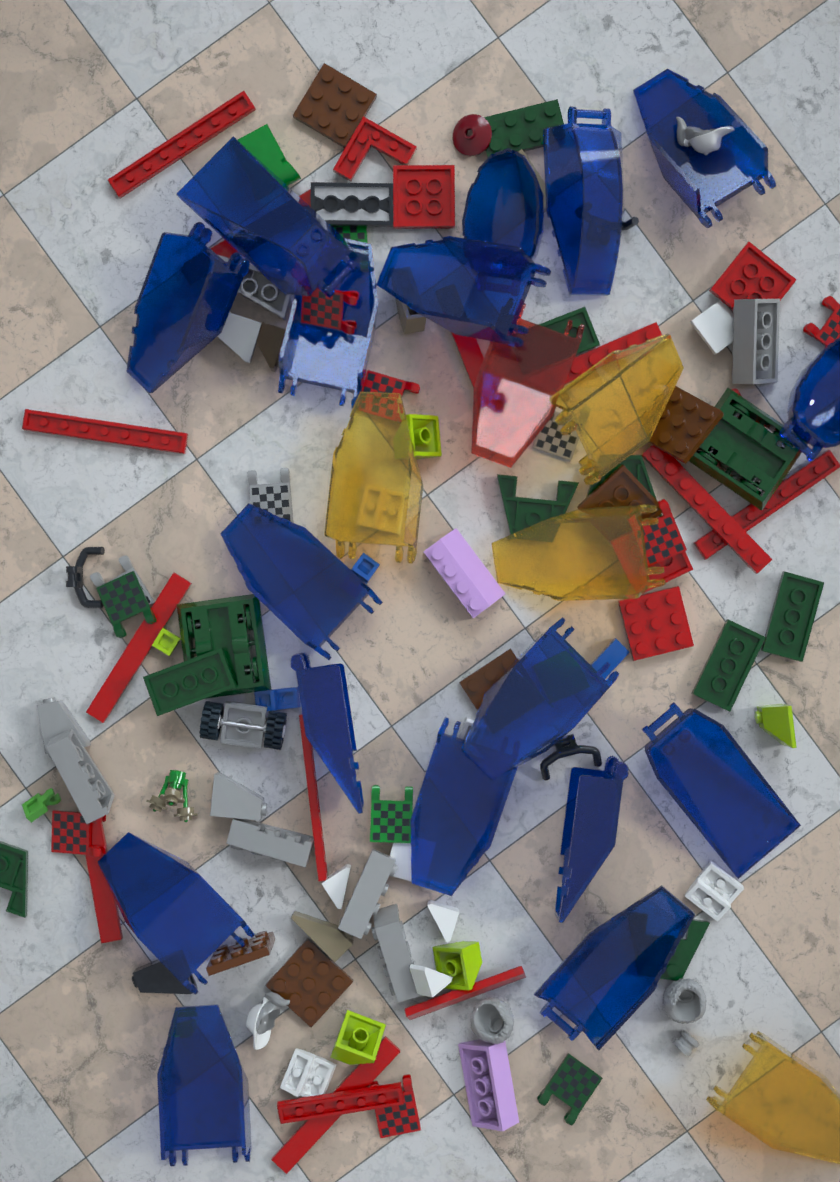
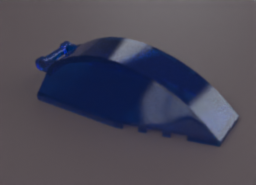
(585, 198)
(616, 967)

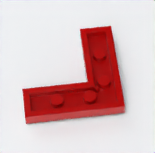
(369, 135)

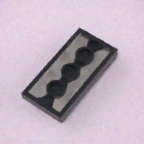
(353, 203)

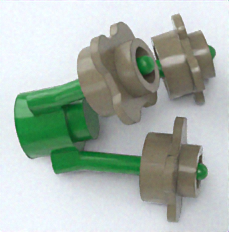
(173, 796)

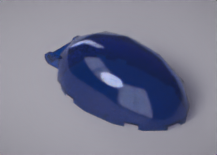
(505, 203)
(816, 404)

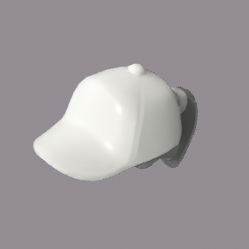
(701, 140)
(262, 1018)

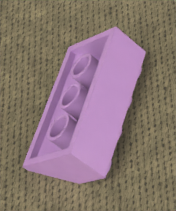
(464, 573)
(488, 1085)

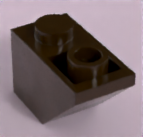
(270, 343)

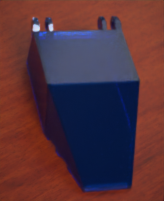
(699, 178)
(464, 285)
(181, 305)
(327, 354)
(295, 575)
(534, 704)
(329, 722)
(453, 815)
(588, 828)
(169, 906)
(202, 1087)

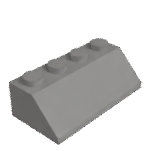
(755, 341)

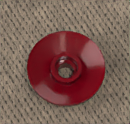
(477, 141)

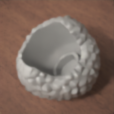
(684, 1001)
(492, 1020)

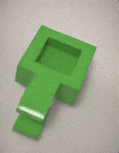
(38, 804)

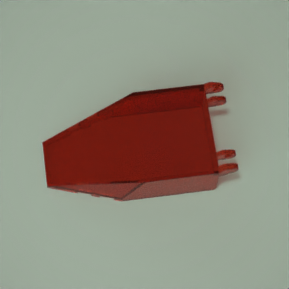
(516, 388)

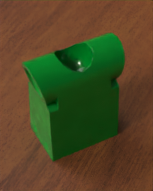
(266, 149)

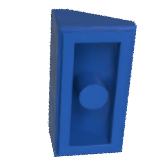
(613, 654)

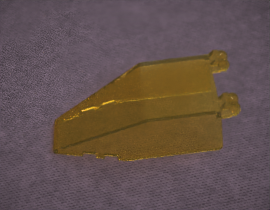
(618, 403)
(375, 479)
(580, 555)
(784, 1103)

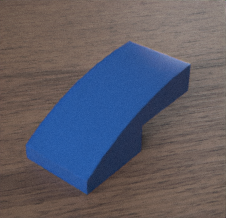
(365, 567)
(278, 698)

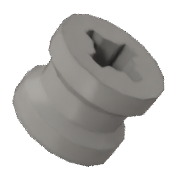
(686, 1043)

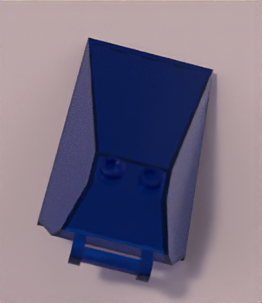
(267, 222)
(718, 787)

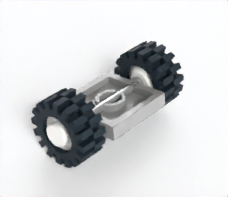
(243, 725)

